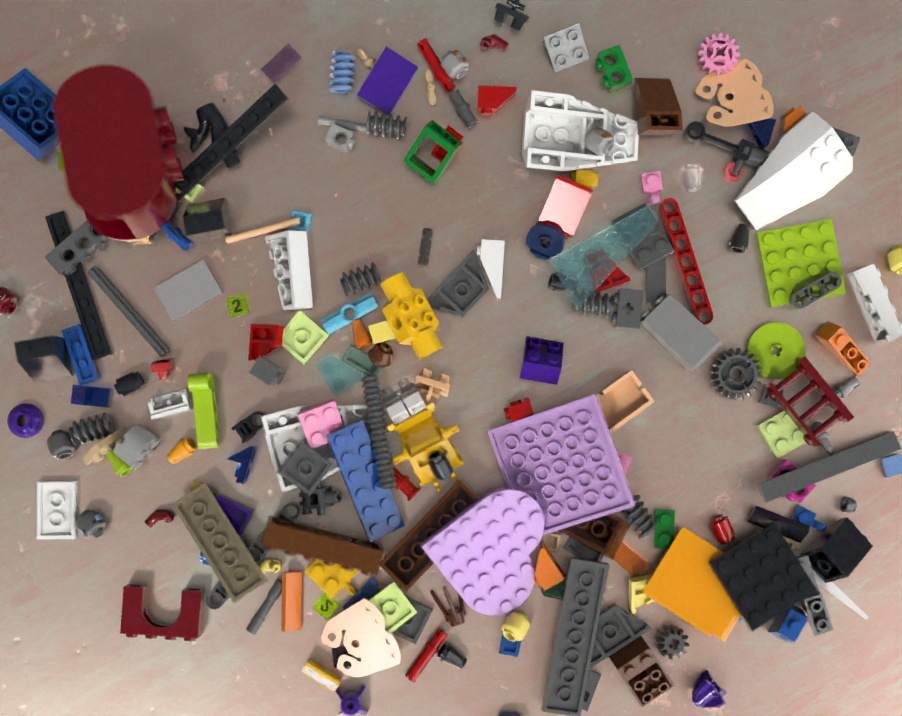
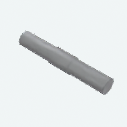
(342, 123)

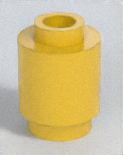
(585, 177)

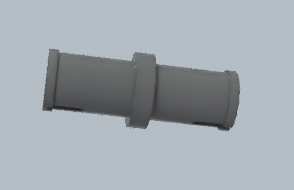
(463, 108)

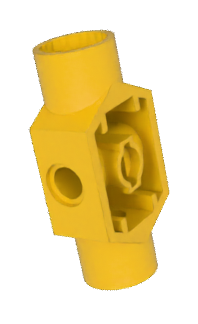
(410, 315)

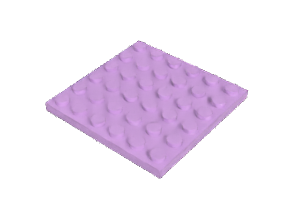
(564, 463)

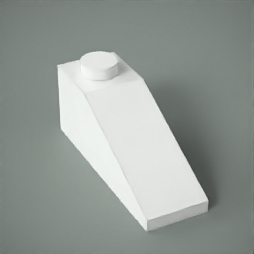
(491, 258)

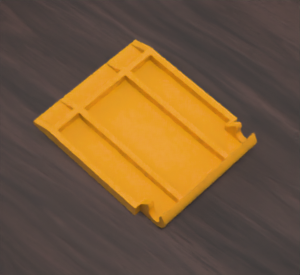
(690, 588)

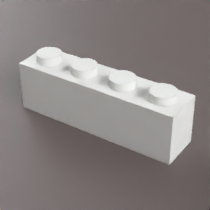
(292, 268)
(875, 304)

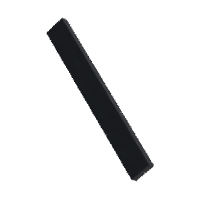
(231, 139)
(81, 292)

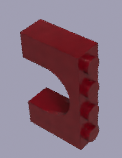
(137, 622)

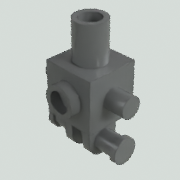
(319, 499)

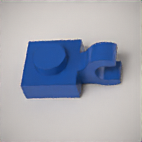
(807, 517)

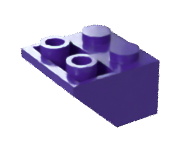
(542, 360)

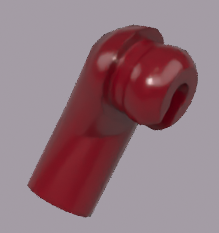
(493, 41)
(159, 515)

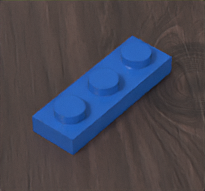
(80, 354)

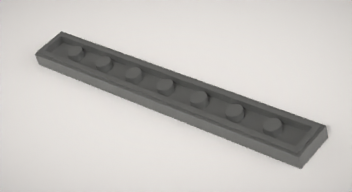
(828, 467)

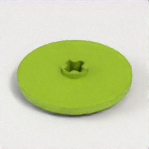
(782, 337)

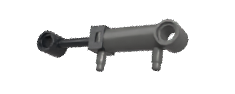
(743, 152)

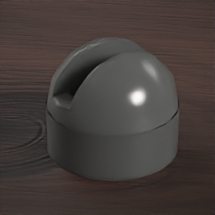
(848, 505)

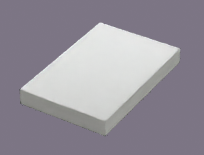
(56, 509)

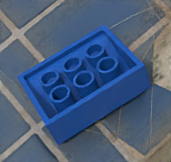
(29, 113)

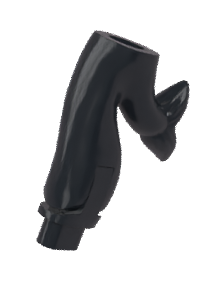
(208, 116)

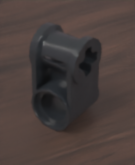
(248, 427)

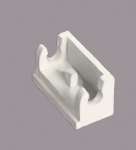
(169, 404)

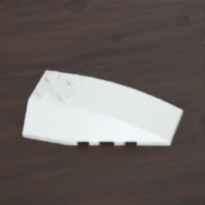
(557, 128)
(797, 171)
(285, 432)

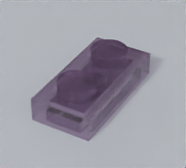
(281, 64)

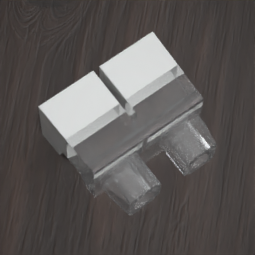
(394, 404)

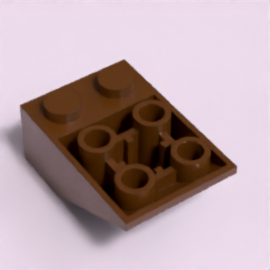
(657, 107)
(641, 671)

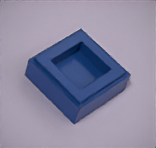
(508, 647)

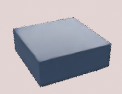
(892, 465)

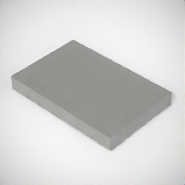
(188, 290)

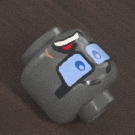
(91, 524)

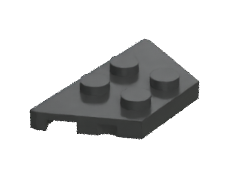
(461, 288)
(614, 631)

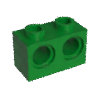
(619, 68)

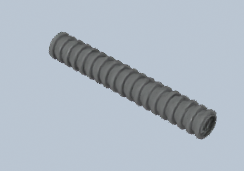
(379, 432)

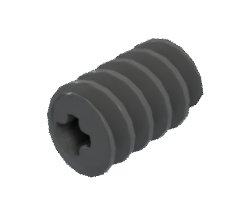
(386, 125)
(359, 279)
(596, 304)
(90, 430)
(640, 518)

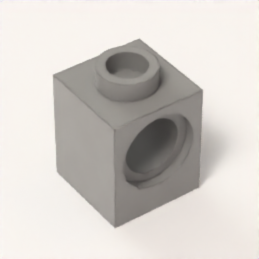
(336, 131)

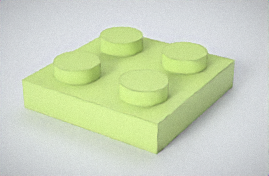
(303, 337)
(781, 434)
(392, 606)

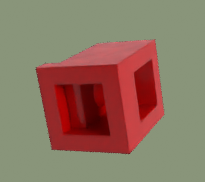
(518, 410)

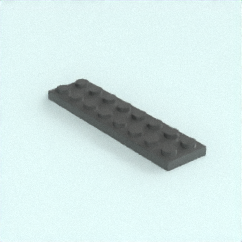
(575, 637)

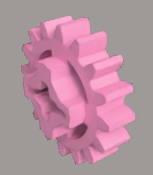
(723, 60)

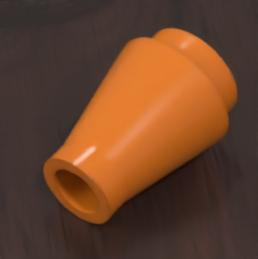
(360, 334)

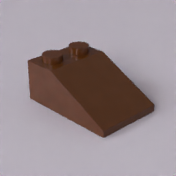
(600, 534)

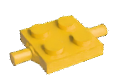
(331, 578)

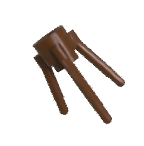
(454, 615)

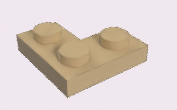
(104, 446)

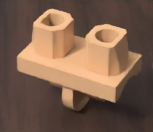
(431, 387)

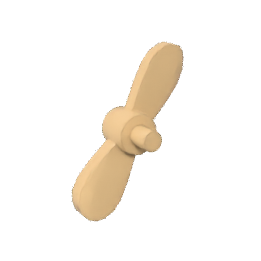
(368, 62)
(430, 87)

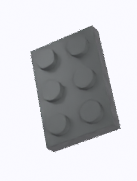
(652, 248)

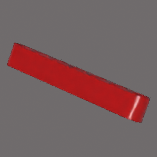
(687, 252)

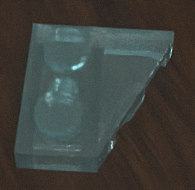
(338, 375)

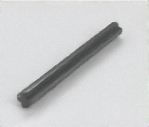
(128, 311)

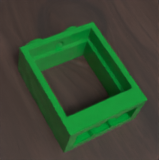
(441, 137)

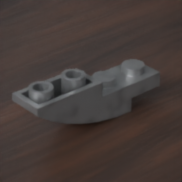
(814, 604)

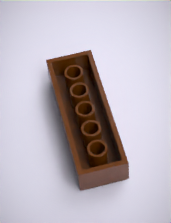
(322, 545)
(408, 559)

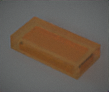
(630, 561)

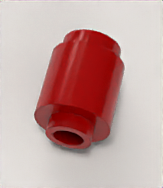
(722, 529)

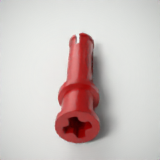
(405, 485)

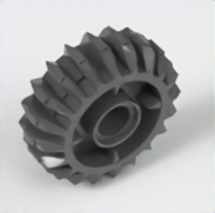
(744, 382)

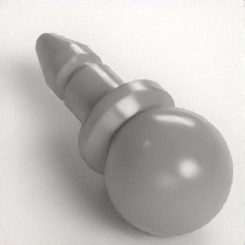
(825, 442)

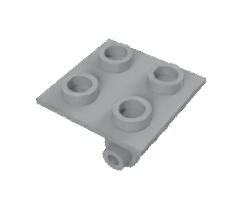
(566, 47)

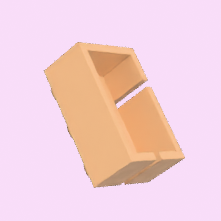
(623, 400)

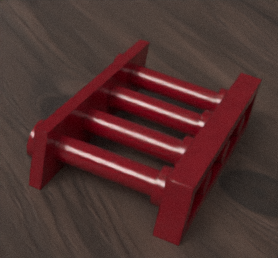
(815, 383)

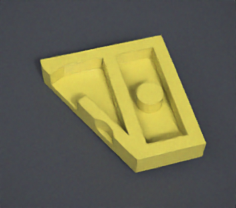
(636, 597)

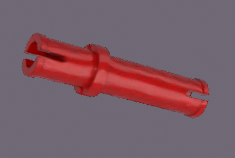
(435, 64)
(423, 659)

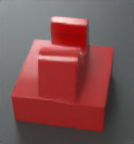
(162, 367)

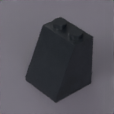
(207, 220)
(44, 358)
(837, 550)

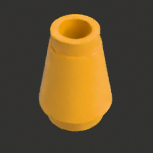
(182, 449)

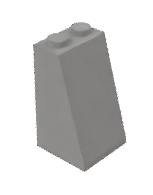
(680, 332)

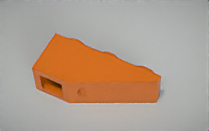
(843, 348)

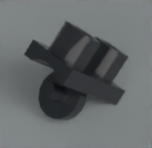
(503, 11)

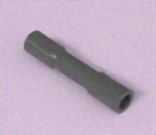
(259, 617)

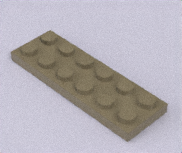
(219, 542)

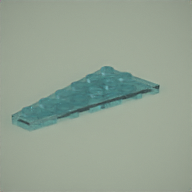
(595, 258)

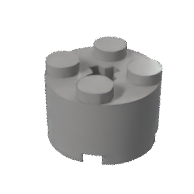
(136, 446)

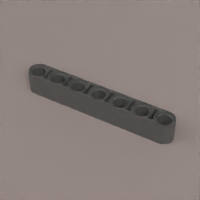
(256, 545)

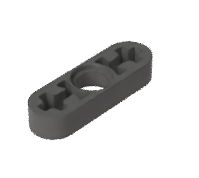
(805, 302)

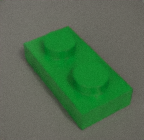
(664, 529)

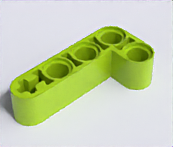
(204, 409)

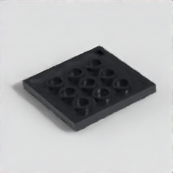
(762, 577)

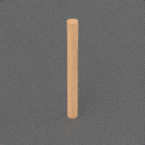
(262, 230)

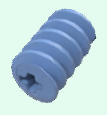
(340, 72)

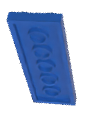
(358, 468)

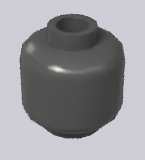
(60, 445)

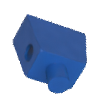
(789, 624)

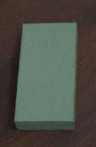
(360, 360)

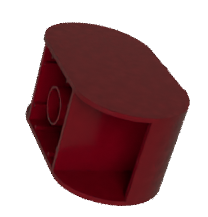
(117, 152)

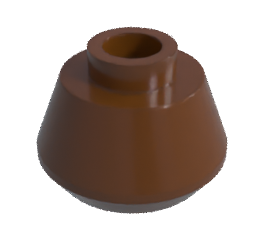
(381, 355)

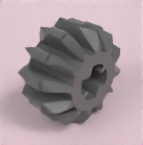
(679, 642)

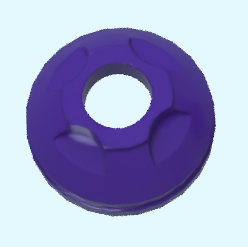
(34, 420)

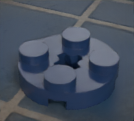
(550, 232)

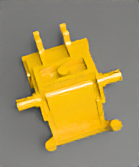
(420, 438)

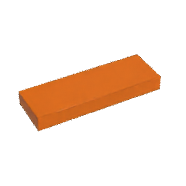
(291, 601)

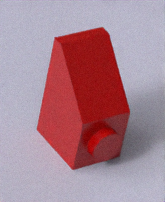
(493, 98)

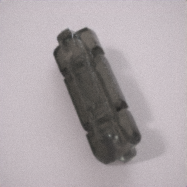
(425, 246)

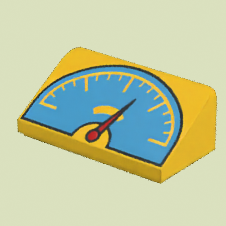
(321, 674)

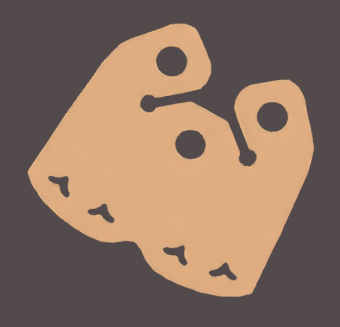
(747, 92)
(371, 636)

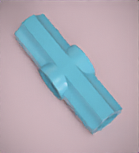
(338, 320)

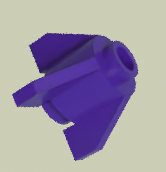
(708, 693)
(353, 697)

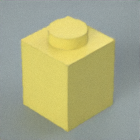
(381, 332)

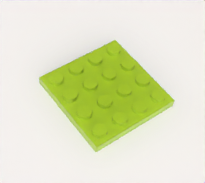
(796, 258)

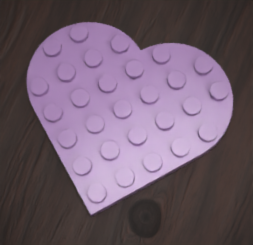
(488, 550)

